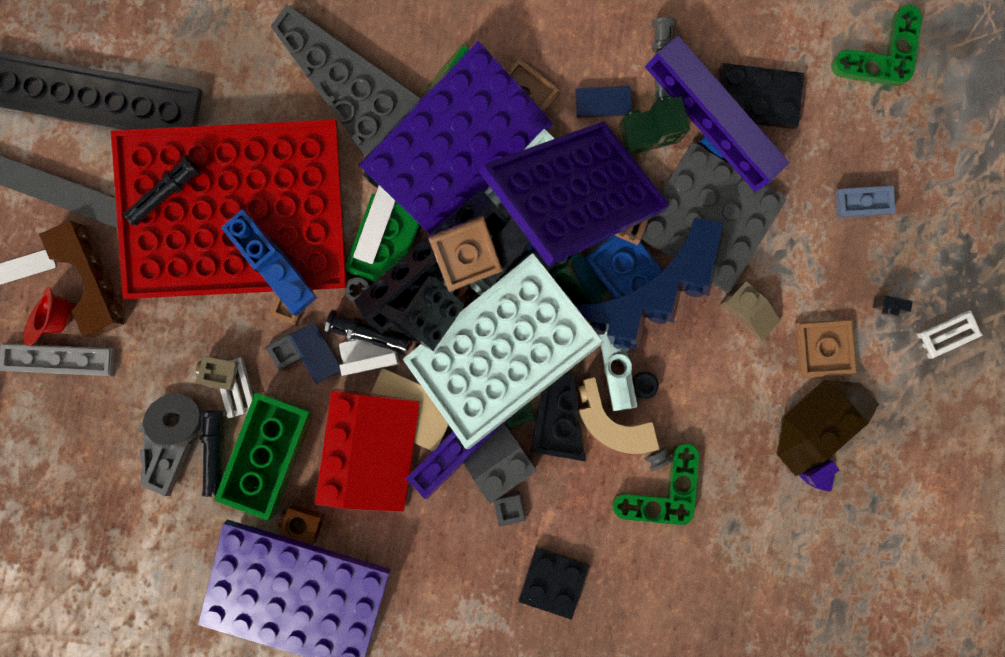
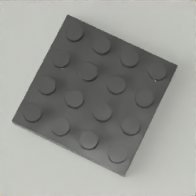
(715, 192)

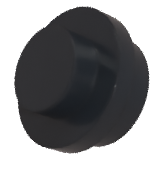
(645, 385)

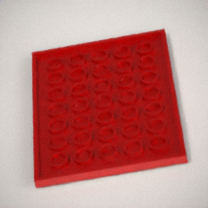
(274, 171)

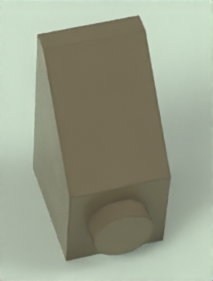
(751, 310)

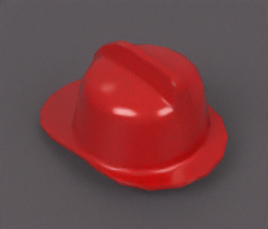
(48, 317)

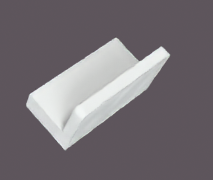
(363, 357)

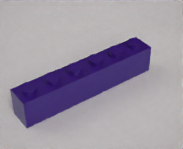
(717, 114)

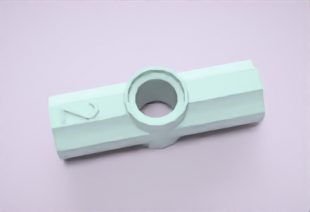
(620, 386)

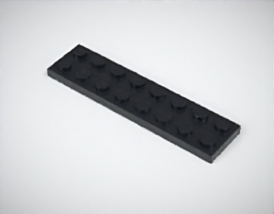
(94, 95)

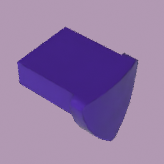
(821, 475)

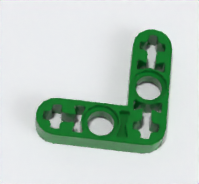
(888, 62)
(675, 497)

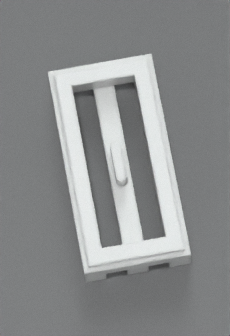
(929, 343)
(236, 393)

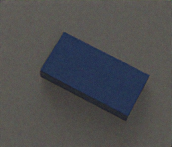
(603, 101)
(315, 353)

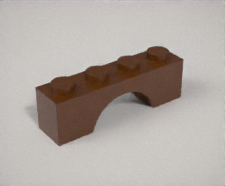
(96, 309)

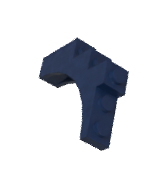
(658, 300)

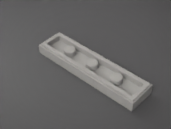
(57, 359)

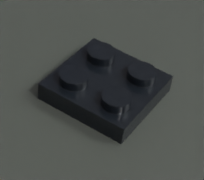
(553, 583)

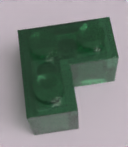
(657, 128)

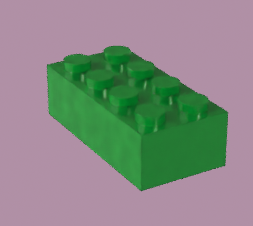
(264, 455)

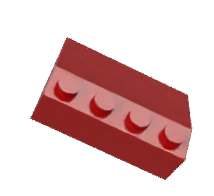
(367, 451)

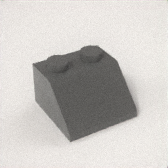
(499, 464)

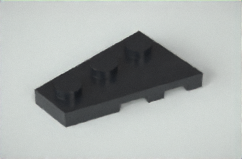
(557, 421)

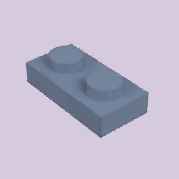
(865, 201)

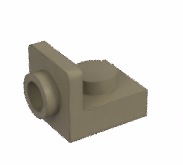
(216, 372)

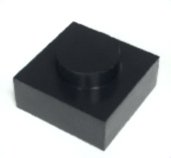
(892, 306)

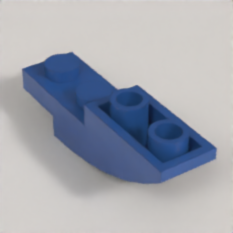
(269, 261)

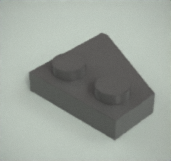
(160, 465)

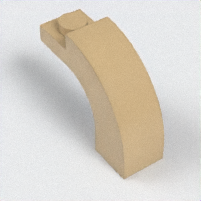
(623, 438)

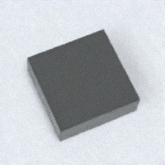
(283, 352)
(509, 509)

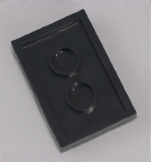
(765, 94)

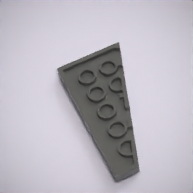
(354, 89)

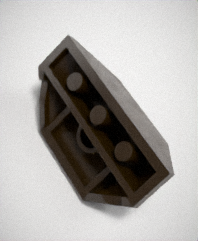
(823, 423)

